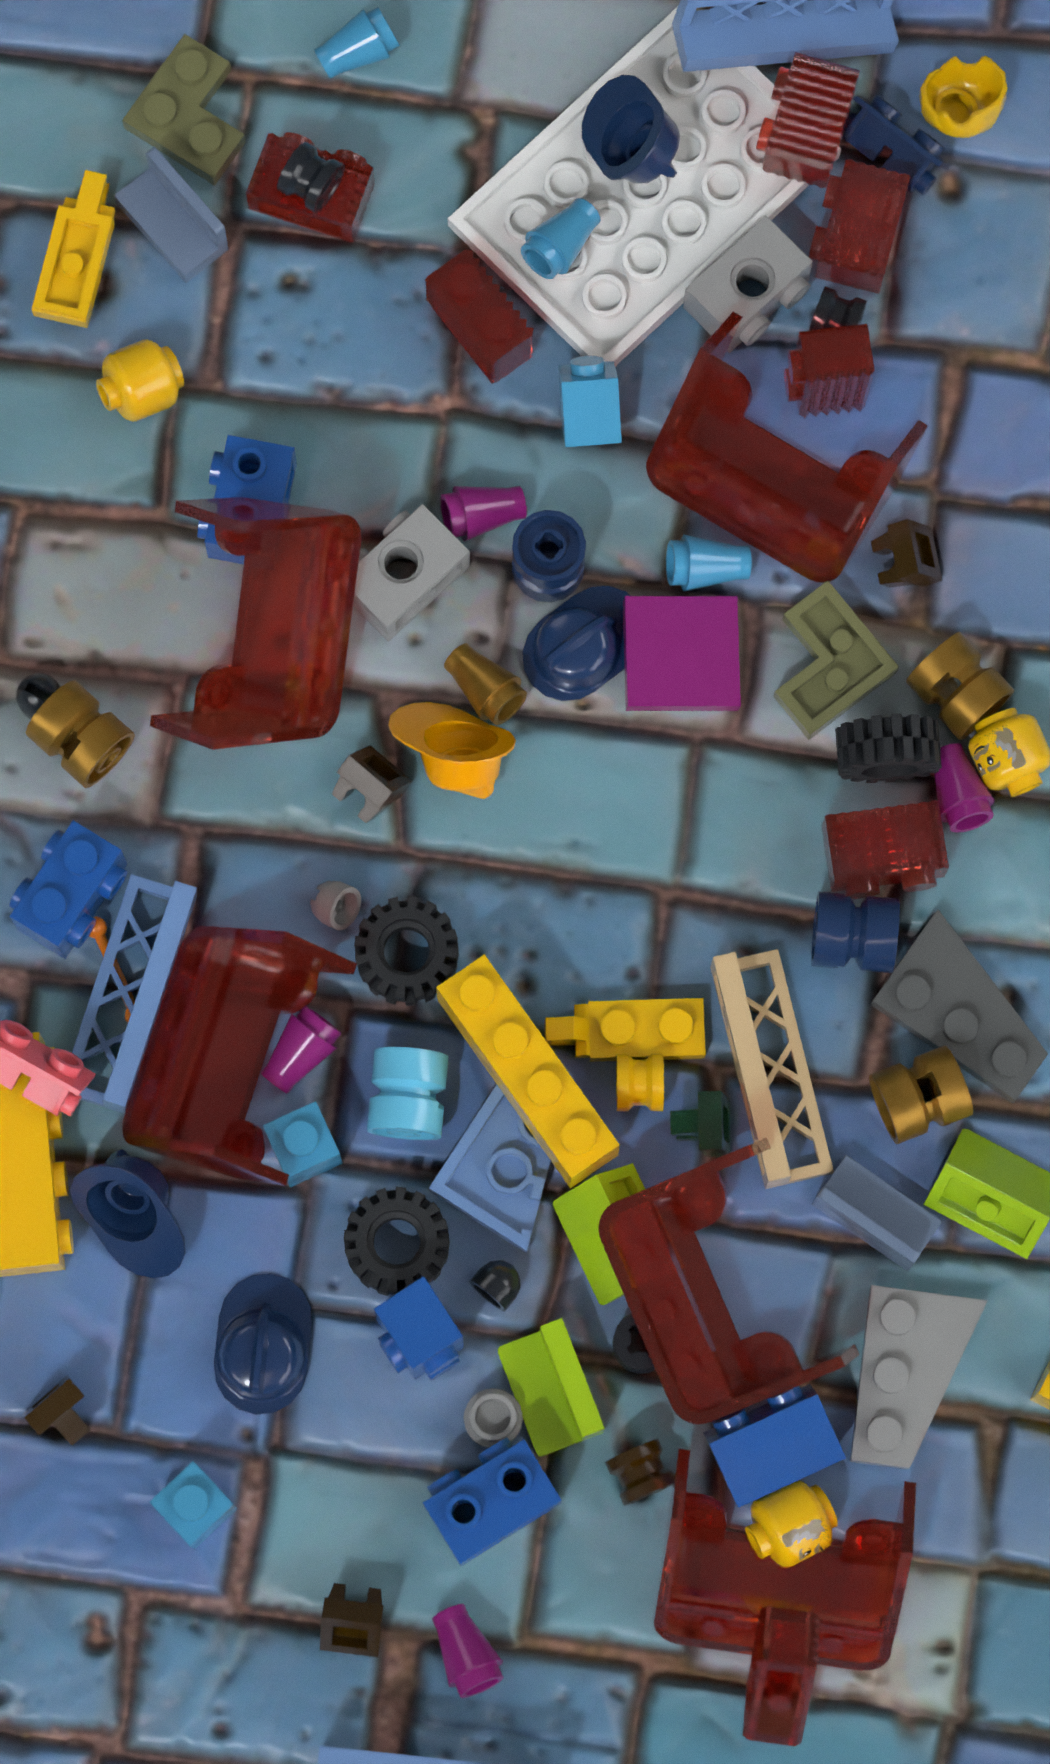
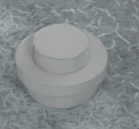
(492, 1417)

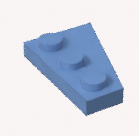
(496, 1172)

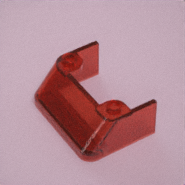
(760, 483)
(288, 626)
(213, 1045)
(681, 1307)
(718, 1583)

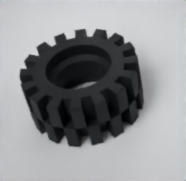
(888, 748)
(398, 917)
(390, 1206)

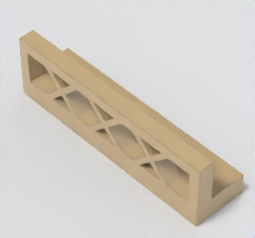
(751, 1072)

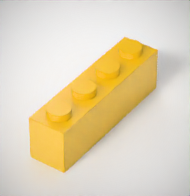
(527, 1071)
(30, 1186)

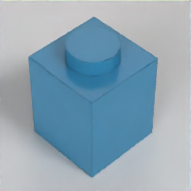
(589, 402)
(303, 1144)
(193, 1505)

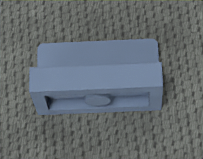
(173, 217)
(877, 1213)

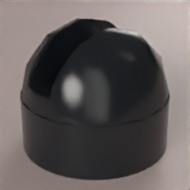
(28, 702)
(497, 1283)

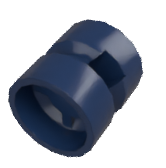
(548, 556)
(860, 932)

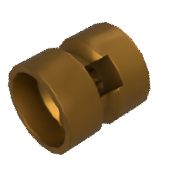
(975, 699)
(83, 737)
(901, 1100)

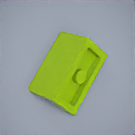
(993, 1193)
(580, 1216)
(551, 1389)

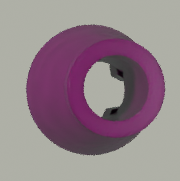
(477, 510)
(961, 792)
(301, 1048)
(466, 1653)

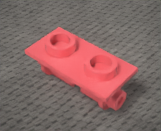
(54, 1073)

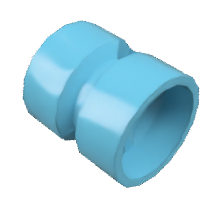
(407, 1093)

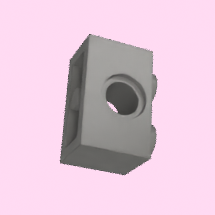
(760, 256)
(439, 561)

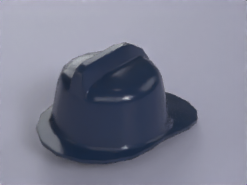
(630, 132)
(577, 645)
(130, 1214)
(263, 1344)

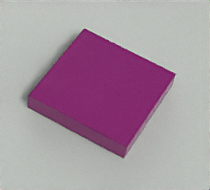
(681, 653)

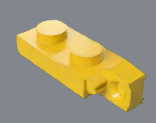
(76, 254)
(632, 1028)

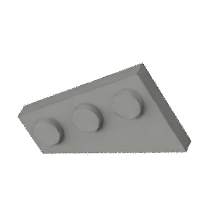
(905, 1368)

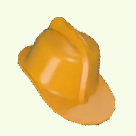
(454, 746)

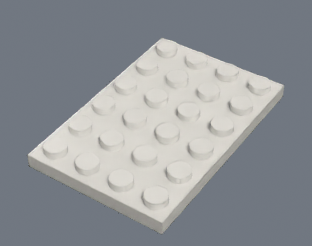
(649, 234)

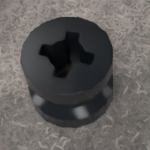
(310, 177)
(836, 311)
(636, 1358)

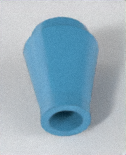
(357, 44)
(557, 241)
(705, 562)

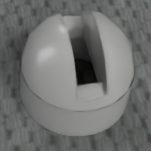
(336, 904)

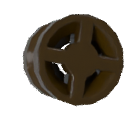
(640, 1472)

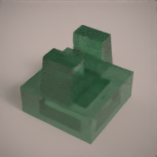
(706, 1124)

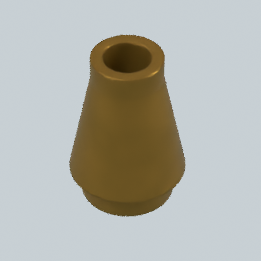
(487, 686)

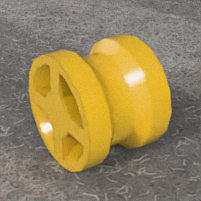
(639, 1082)

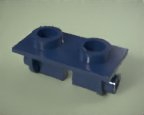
(912, 154)

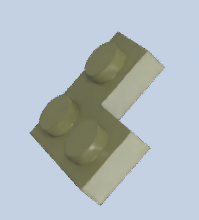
(173, 112)
(845, 666)

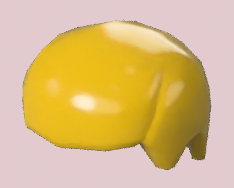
(963, 97)

